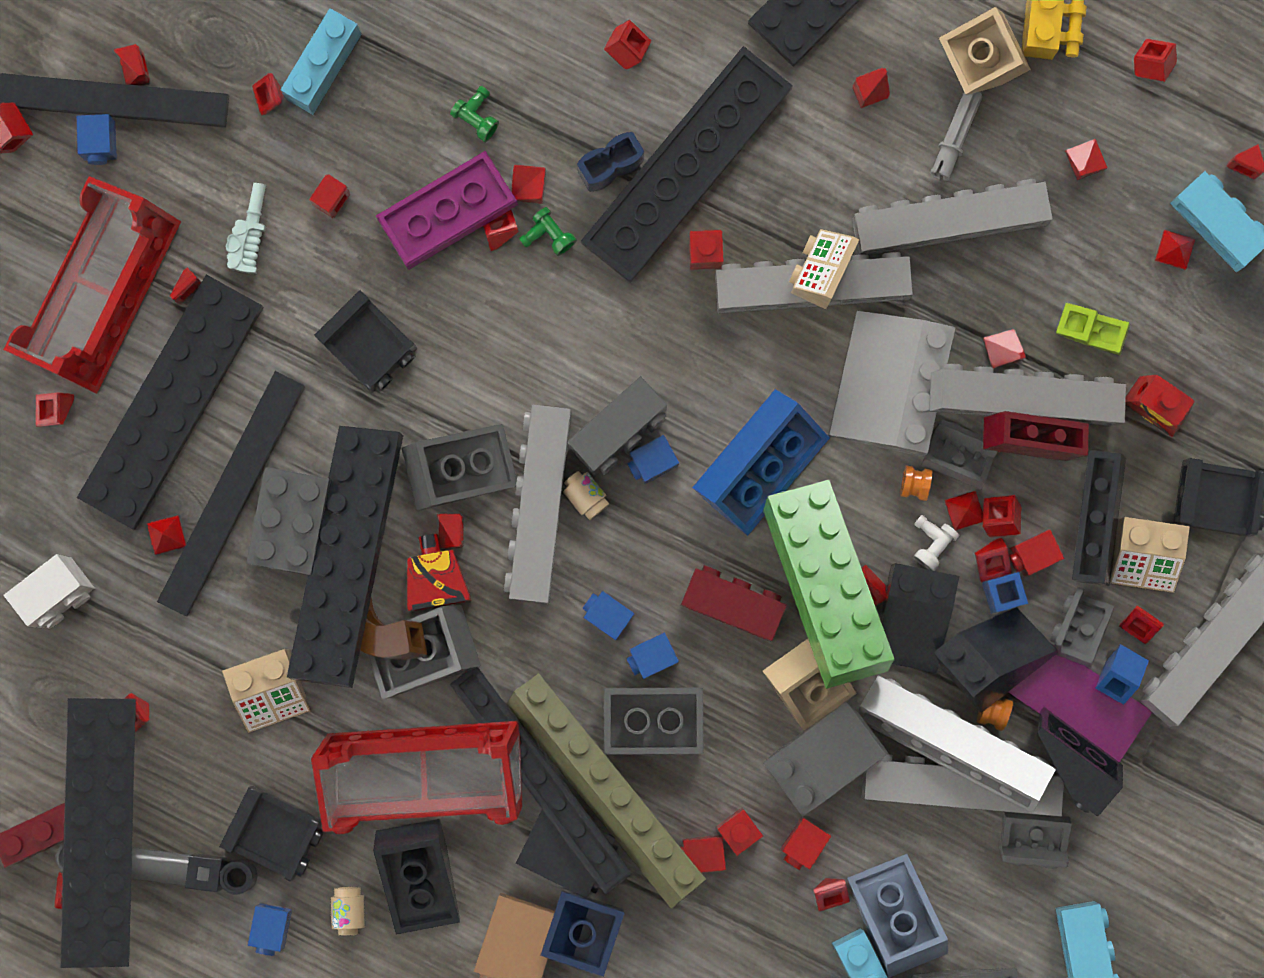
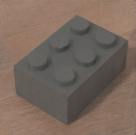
(618, 427)
(288, 521)
(653, 721)

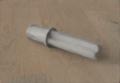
(956, 135)

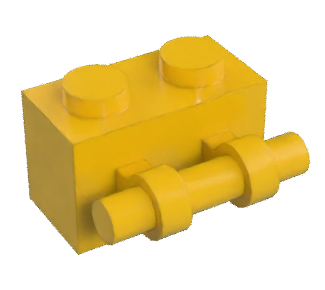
(1043, 28)

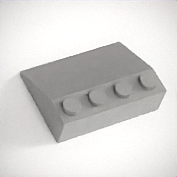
(889, 382)

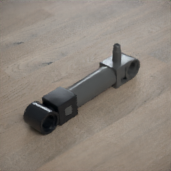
(192, 871)

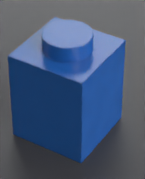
(96, 138)
(652, 460)
(1004, 592)
(607, 614)
(652, 656)
(1122, 674)
(269, 929)

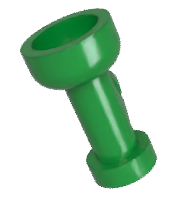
(467, 111)
(544, 224)

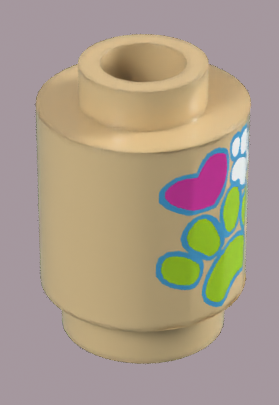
(585, 495)
(347, 910)

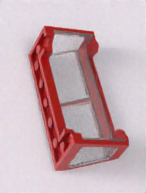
(97, 286)
(419, 774)

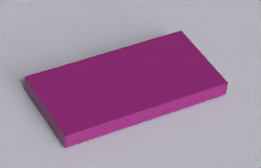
(447, 210)
(1072, 695)

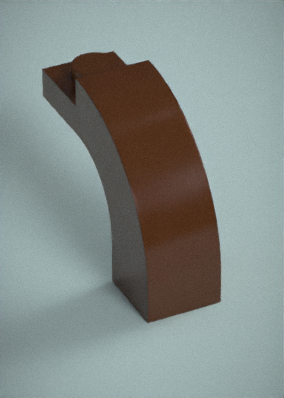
(393, 641)

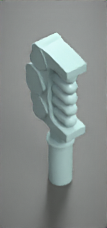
(245, 237)

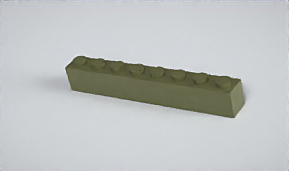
(605, 791)

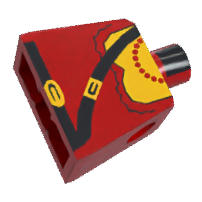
(1159, 403)
(434, 577)

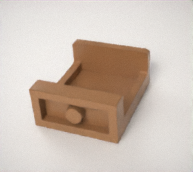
(514, 940)

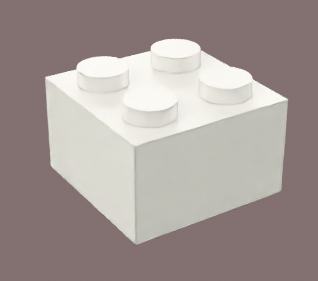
(50, 592)

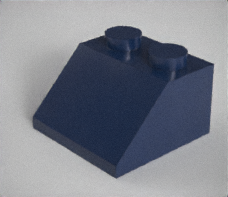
(582, 933)

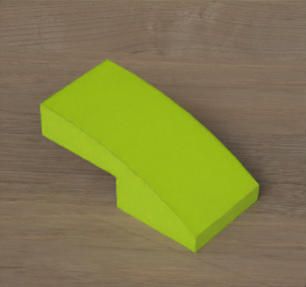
(1093, 329)

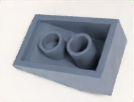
(898, 916)

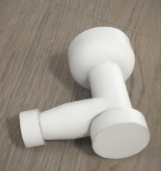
(941, 537)

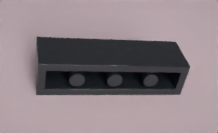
(1099, 517)

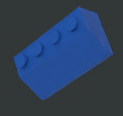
(761, 461)

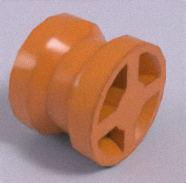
(916, 483)
(996, 714)

